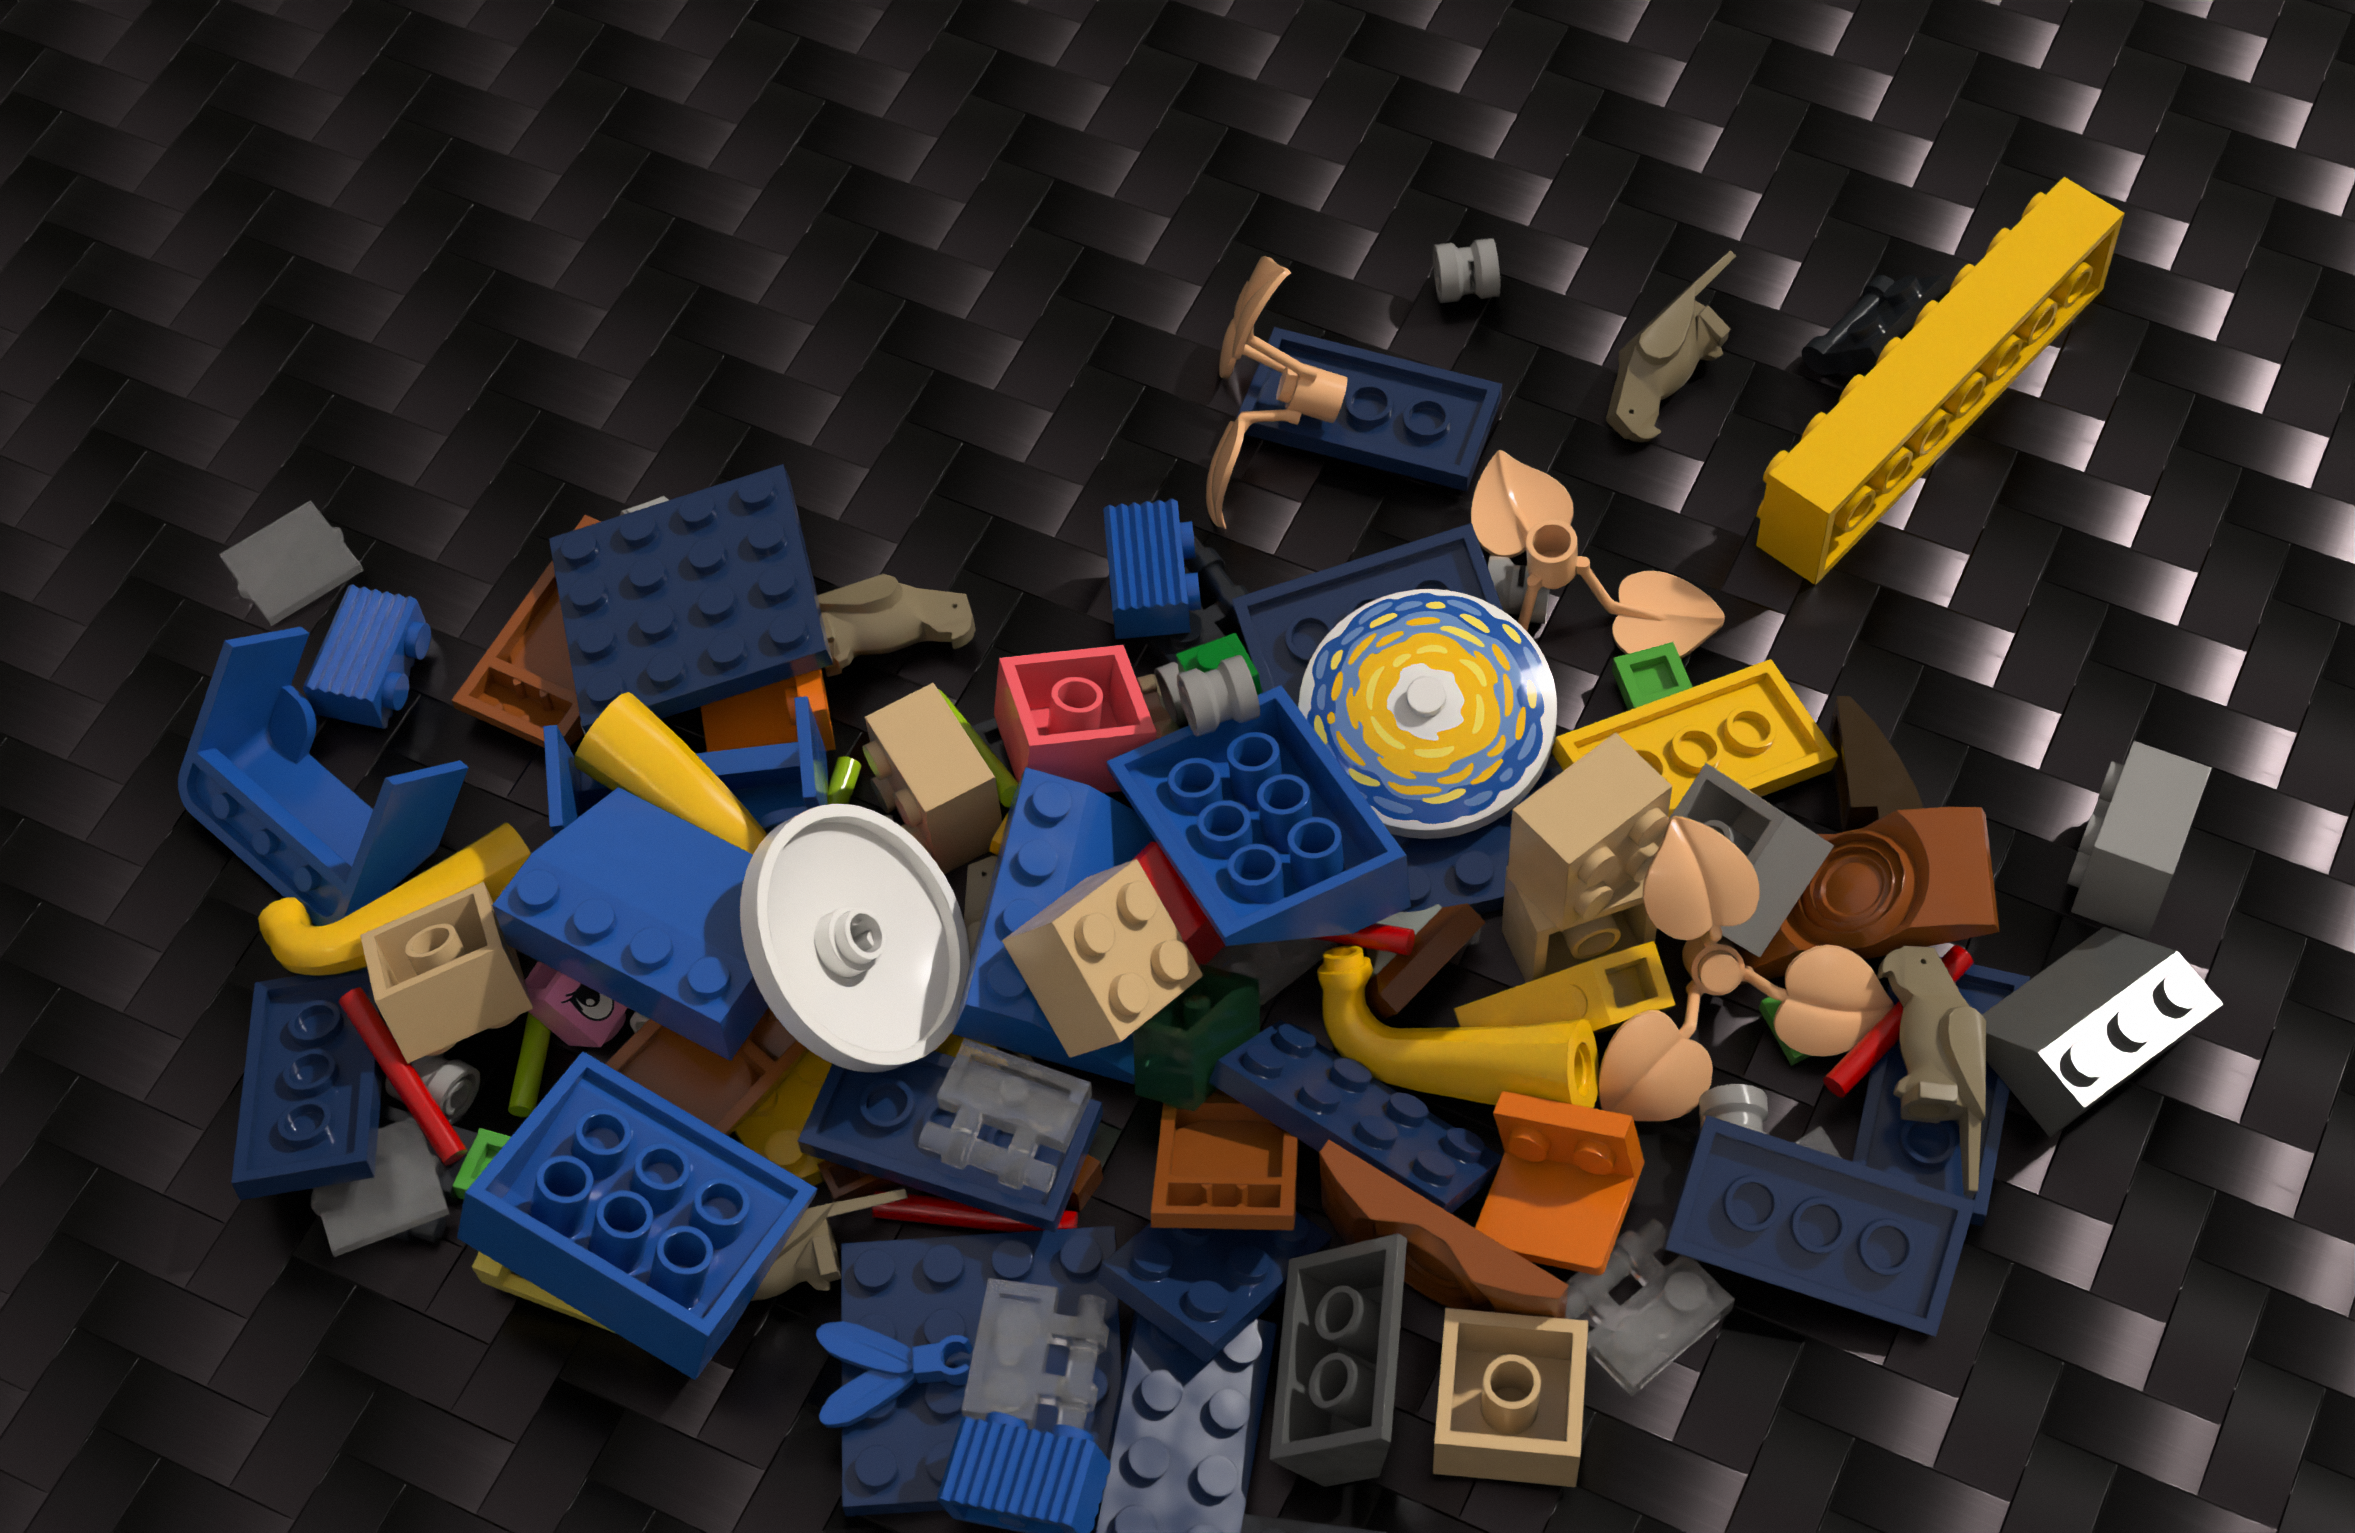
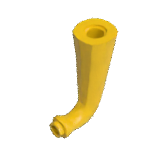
(646, 758)
(338, 945)
(1458, 1062)

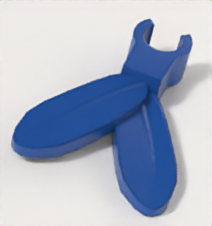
(890, 1369)

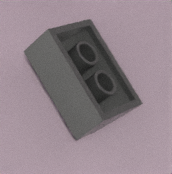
(2092, 1023)
(1339, 1361)

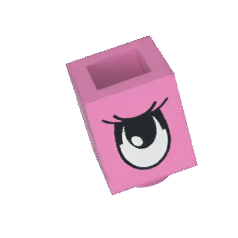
(572, 1009)

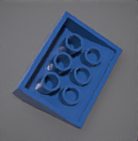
(1266, 828)
(1050, 843)
(642, 917)
(634, 1213)

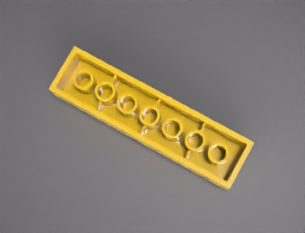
(1936, 379)

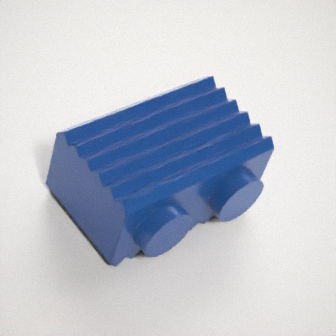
(1148, 569)
(367, 657)
(1024, 1476)

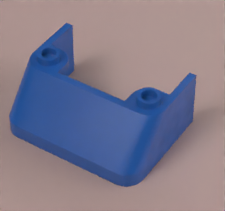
(767, 779)
(282, 809)

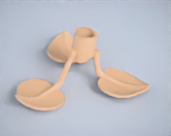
(1301, 386)
(1533, 512)
(1689, 893)

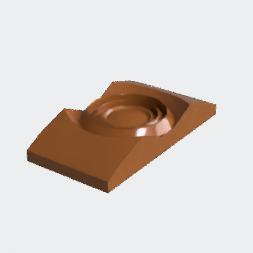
(528, 670)
(1890, 886)
(705, 1083)
(1224, 1169)
(1443, 1253)

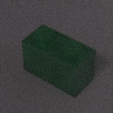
(1189, 1035)

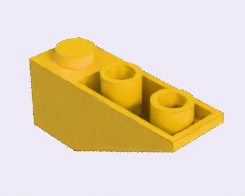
(1598, 990)

